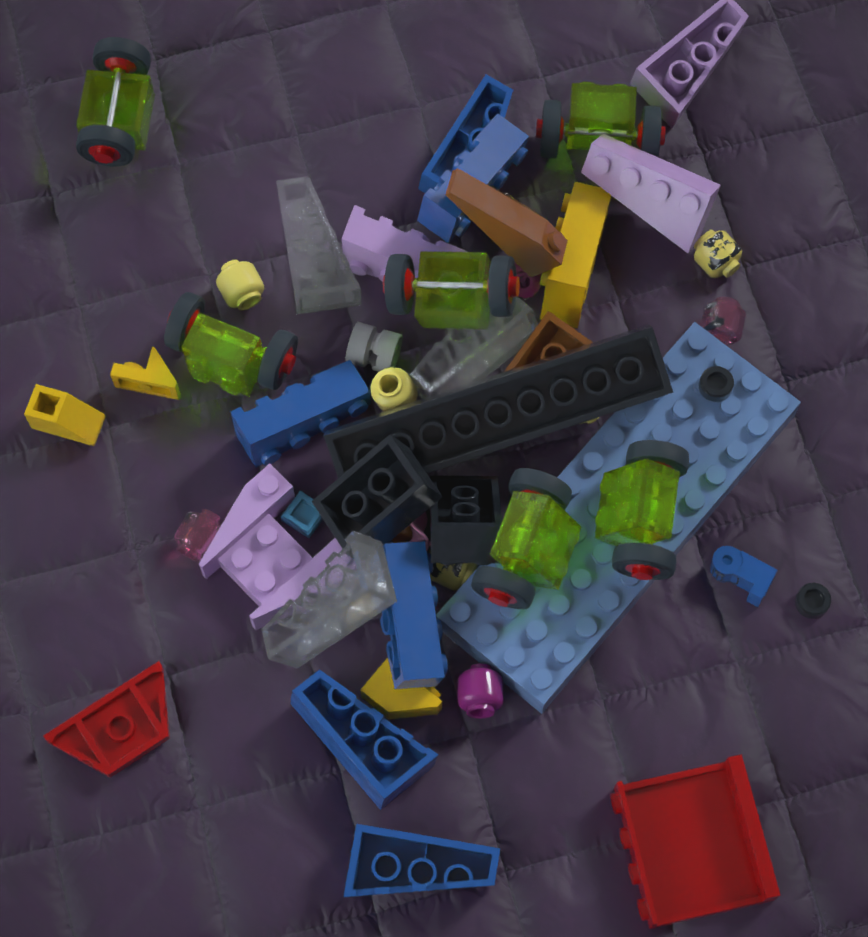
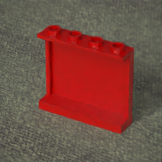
(695, 843)

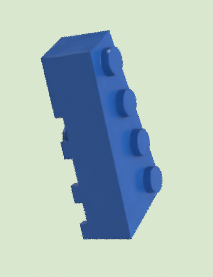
(487, 101)
(493, 154)
(300, 413)
(411, 621)
(362, 740)
(409, 862)

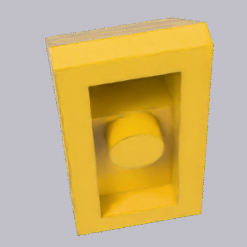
(153, 380)

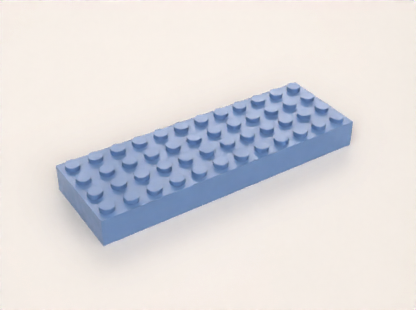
(553, 638)

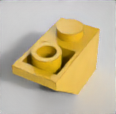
(63, 415)
(399, 703)

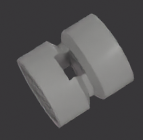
(373, 348)

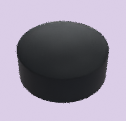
(716, 384)
(813, 600)

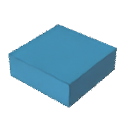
(302, 515)

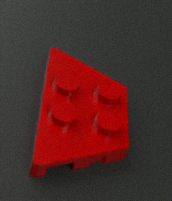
(119, 725)

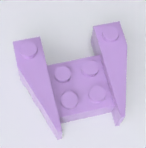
(260, 551)

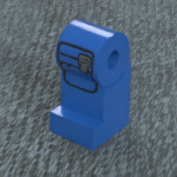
(743, 571)

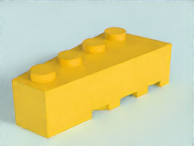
(583, 228)

